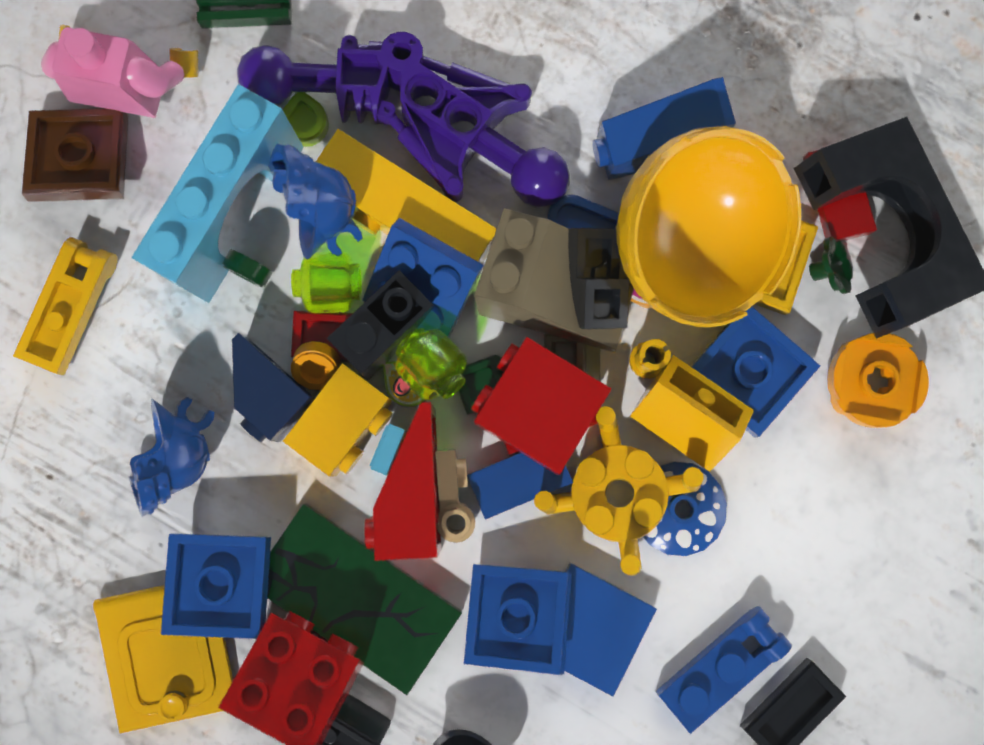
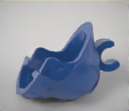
(316, 197)
(174, 460)

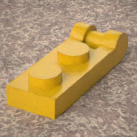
(65, 306)

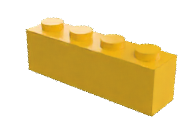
(391, 193)

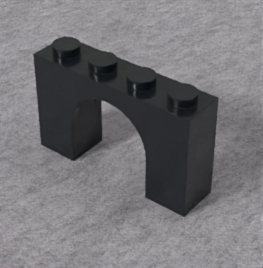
(896, 169)

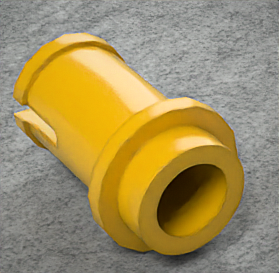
(649, 370)

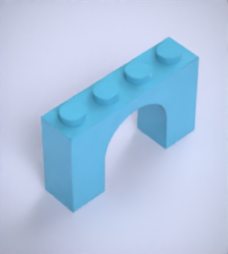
(187, 229)

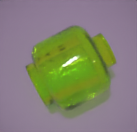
(327, 283)
(431, 364)

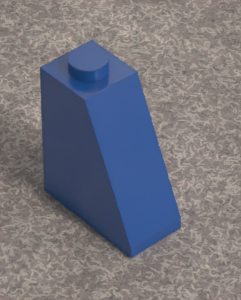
(634, 135)

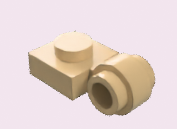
(451, 477)

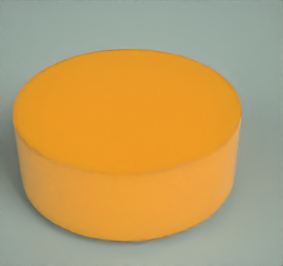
(314, 364)

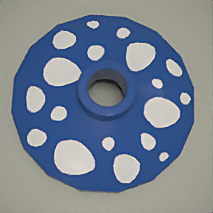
(700, 527)

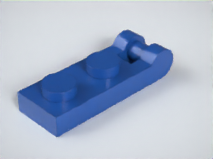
(722, 669)

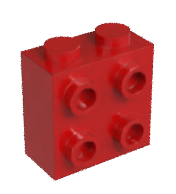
(540, 404)
(292, 681)

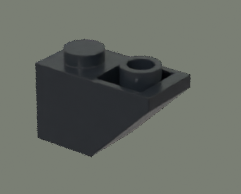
(380, 324)

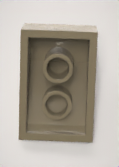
(530, 281)

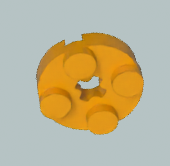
(897, 362)

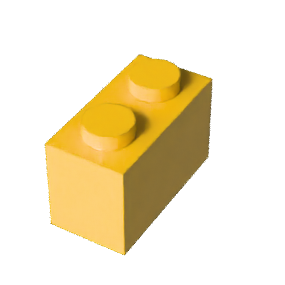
(692, 413)
(339, 422)

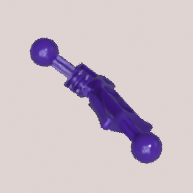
(363, 85)

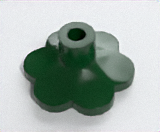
(833, 266)

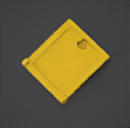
(149, 665)

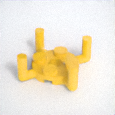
(613, 464)

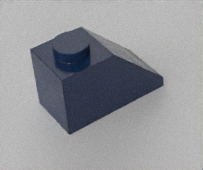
(265, 392)

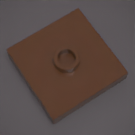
(75, 155)

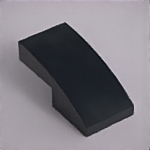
(595, 283)

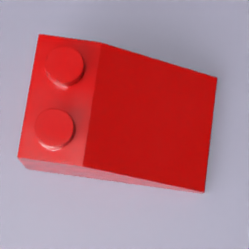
(409, 500)

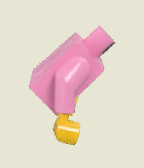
(113, 71)

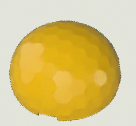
(709, 225)

